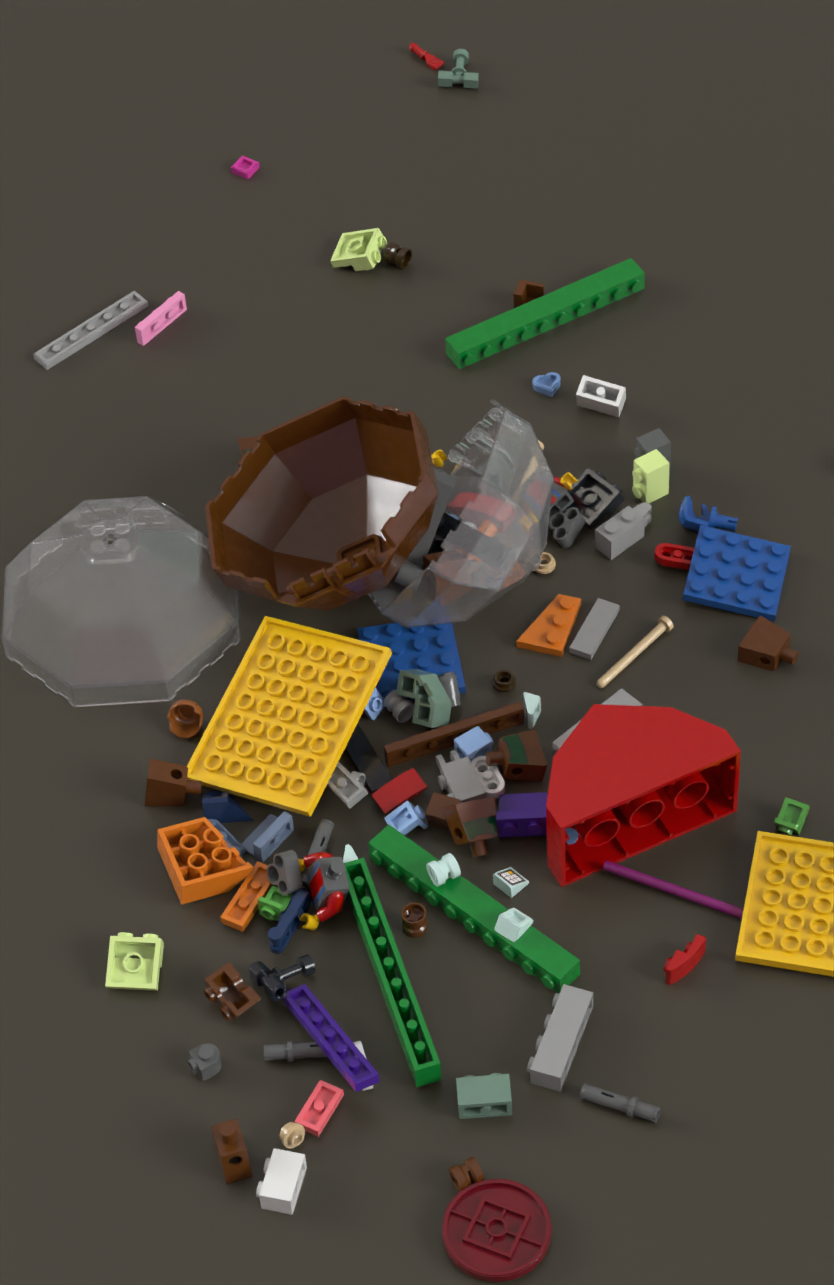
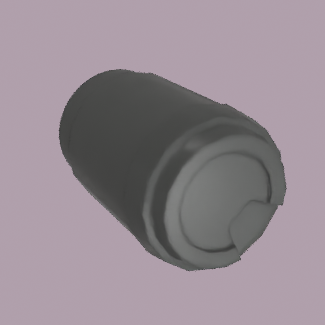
(450, 684)

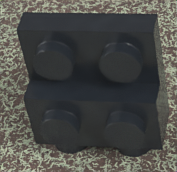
(595, 496)

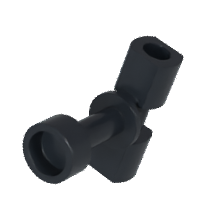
(274, 980)

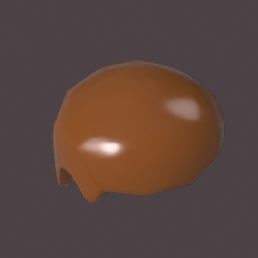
(185, 718)

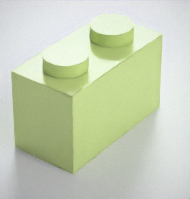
(650, 476)

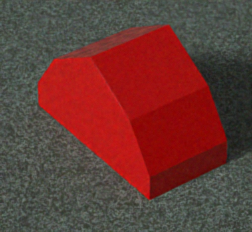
(634, 783)

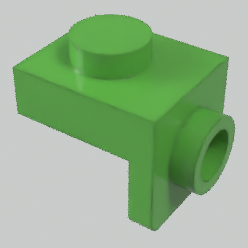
(791, 817)
(273, 904)

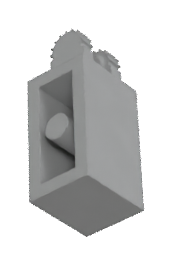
(622, 530)
(459, 778)

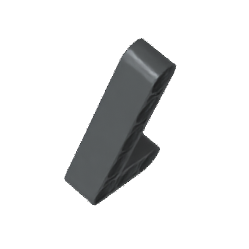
(414, 563)

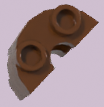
(229, 992)

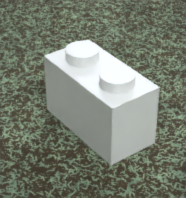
(601, 396)
(282, 1181)

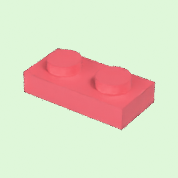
(319, 1107)

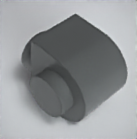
(205, 1060)

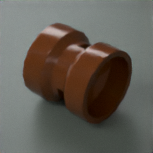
(414, 920)
(465, 1174)

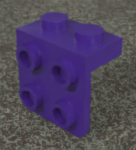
(522, 814)

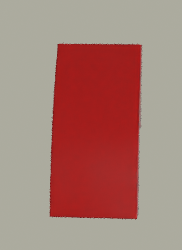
(399, 790)
(684, 962)

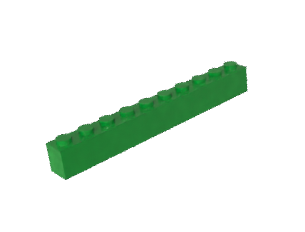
(545, 313)
(473, 909)
(391, 975)

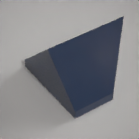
(223, 807)

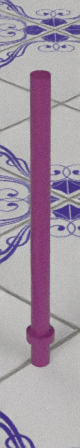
(673, 889)

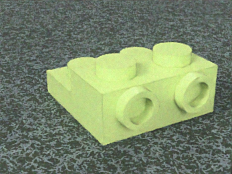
(359, 249)
(134, 962)

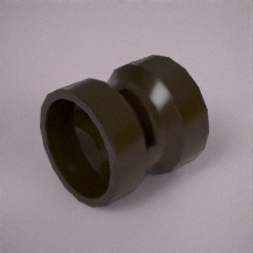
(397, 255)

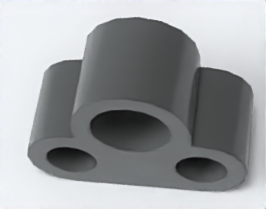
(572, 523)
(285, 872)

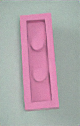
(160, 318)

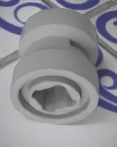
(400, 706)

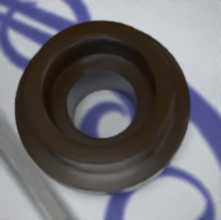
(504, 676)

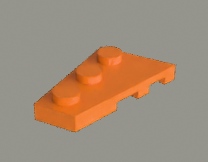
(552, 627)

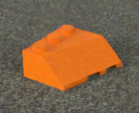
(200, 860)

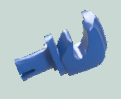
(691, 522)

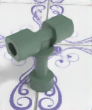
(459, 74)

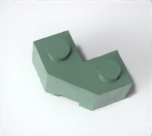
(431, 700)

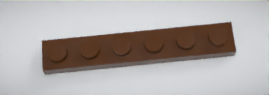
(443, 736)

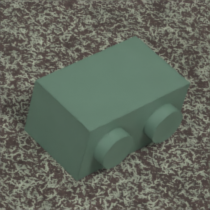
(484, 1096)

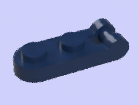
(289, 921)

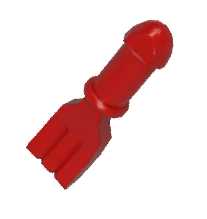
(431, 61)

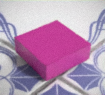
(245, 167)

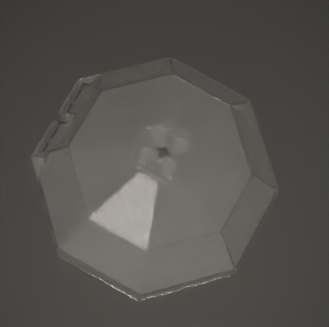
(503, 529)
(121, 615)

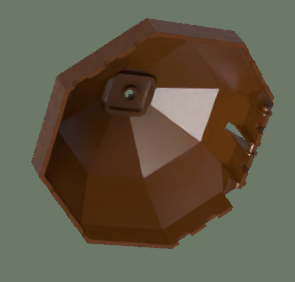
(324, 506)

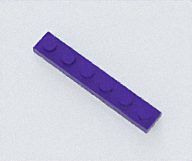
(331, 1038)

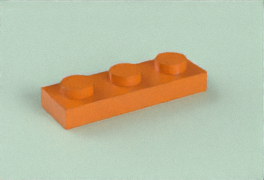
(244, 903)

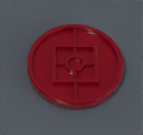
(496, 1230)

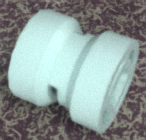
(442, 870)

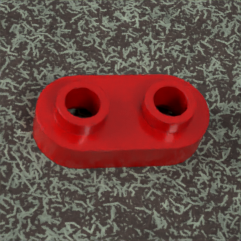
(674, 555)

